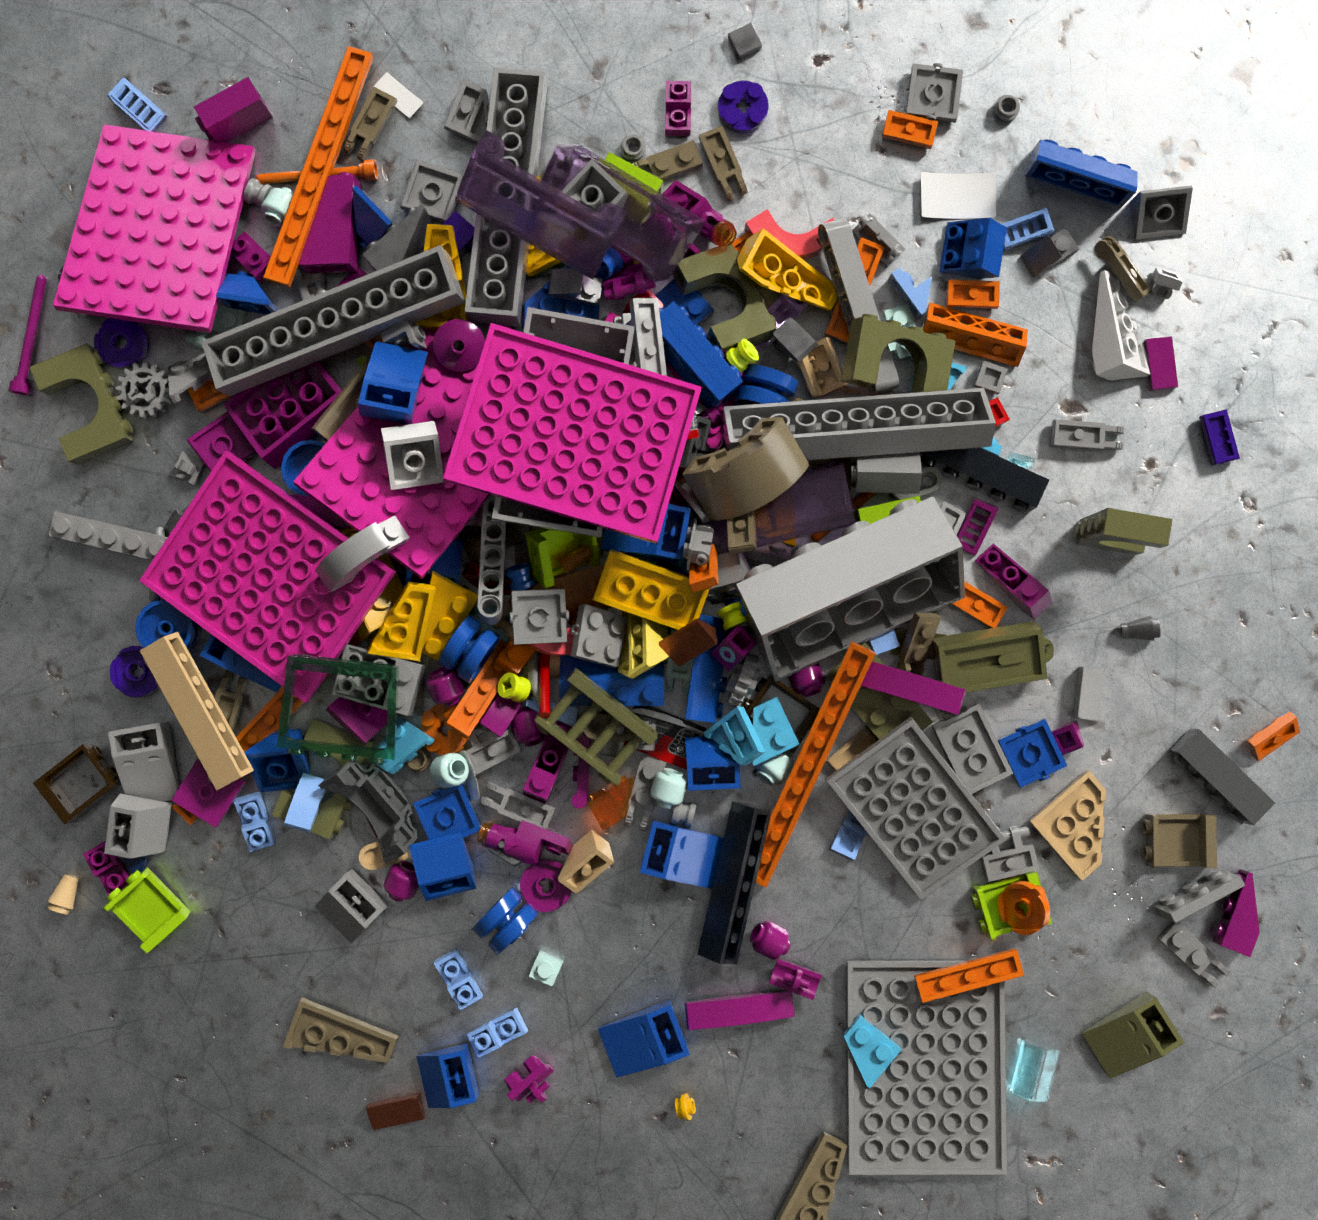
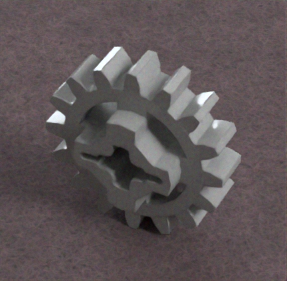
(136, 394)
(743, 680)

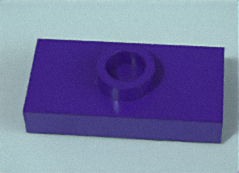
(1219, 437)

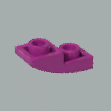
(678, 108)
(499, 715)
(107, 867)

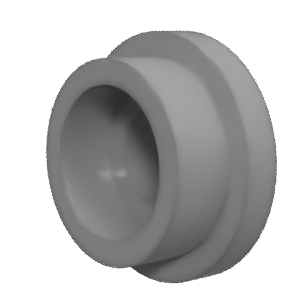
(1010, 101)
(633, 140)

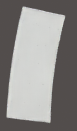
(407, 101)
(471, 781)

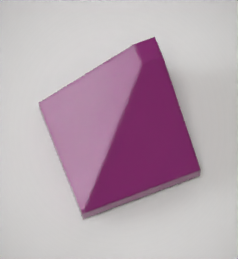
(1068, 737)

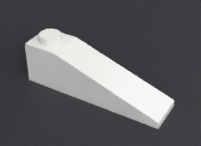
(1114, 343)

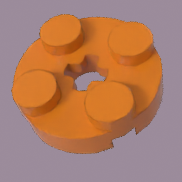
(432, 723)
(1036, 902)

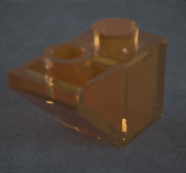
(613, 804)

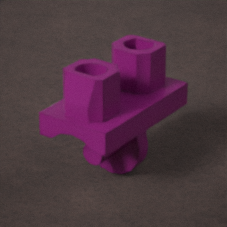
(795, 978)
(520, 1088)

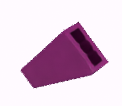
(333, 238)

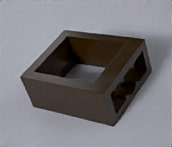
(807, 720)
(57, 798)

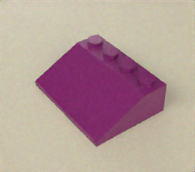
(283, 410)

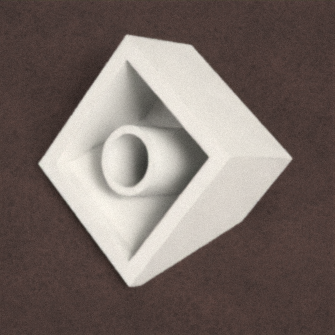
(412, 455)

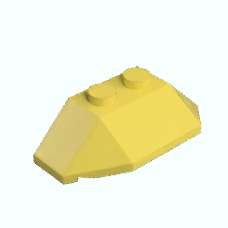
(641, 645)

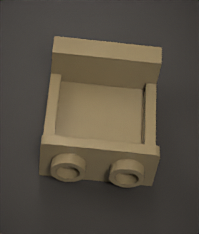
(1180, 840)

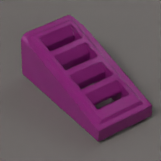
(982, 529)

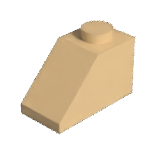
(586, 861)

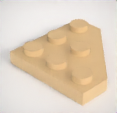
(1075, 824)

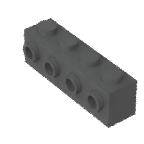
(1221, 777)

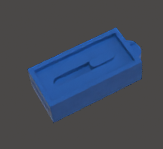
(696, 358)

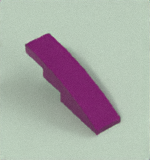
(914, 688)
(739, 1010)

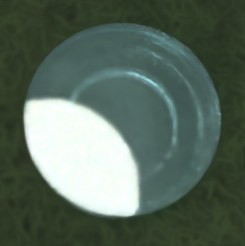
(1022, 460)

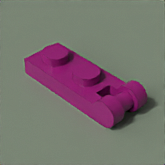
(581, 776)

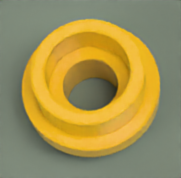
(685, 1107)

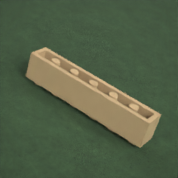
(196, 710)

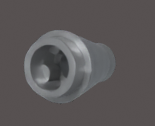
(1142, 628)

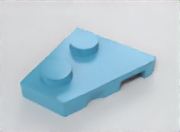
(772, 729)
(736, 736)
(408, 741)
(870, 1049)

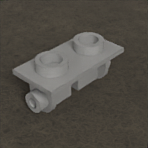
(872, 230)
(699, 544)

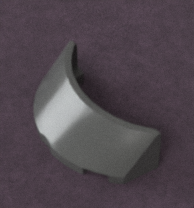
(379, 802)

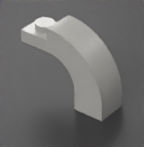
(359, 550)

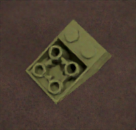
(1132, 1036)

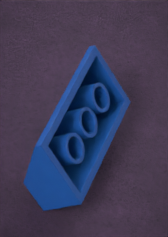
(1082, 173)
(707, 680)
(640, 691)

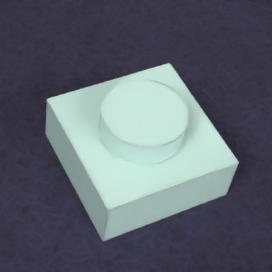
(546, 968)

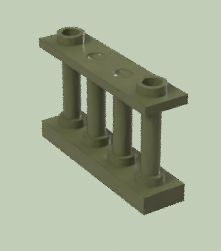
(599, 701)

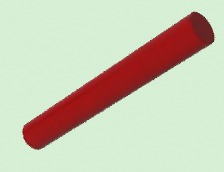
(544, 685)

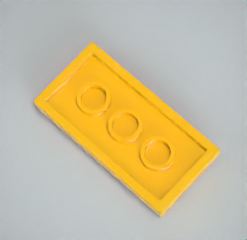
(648, 591)

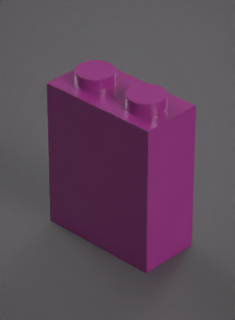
(232, 112)

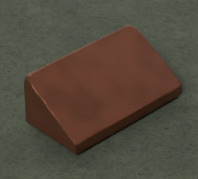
(689, 641)
(395, 1111)

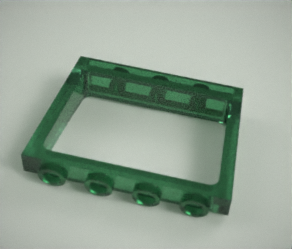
(342, 667)

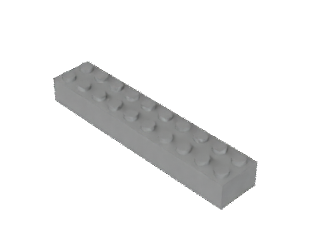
(497, 255)
(332, 321)
(874, 423)

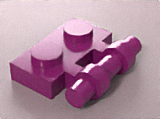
(627, 282)

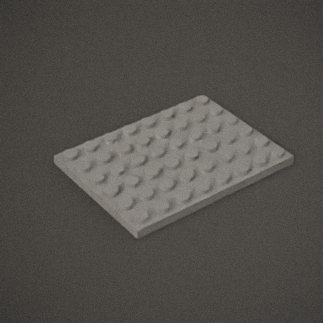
(945, 1090)

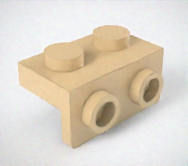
(822, 370)

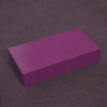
(1161, 363)

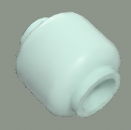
(276, 205)
(775, 769)
(449, 770)
(669, 788)

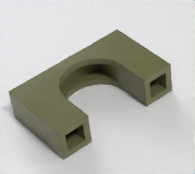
(721, 268)
(870, 336)
(108, 427)
(1123, 531)
(330, 812)

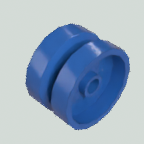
(765, 386)
(296, 460)
(155, 619)
(466, 647)
(505, 921)

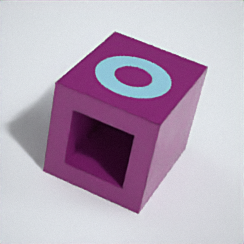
(733, 647)

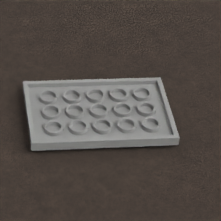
(916, 808)

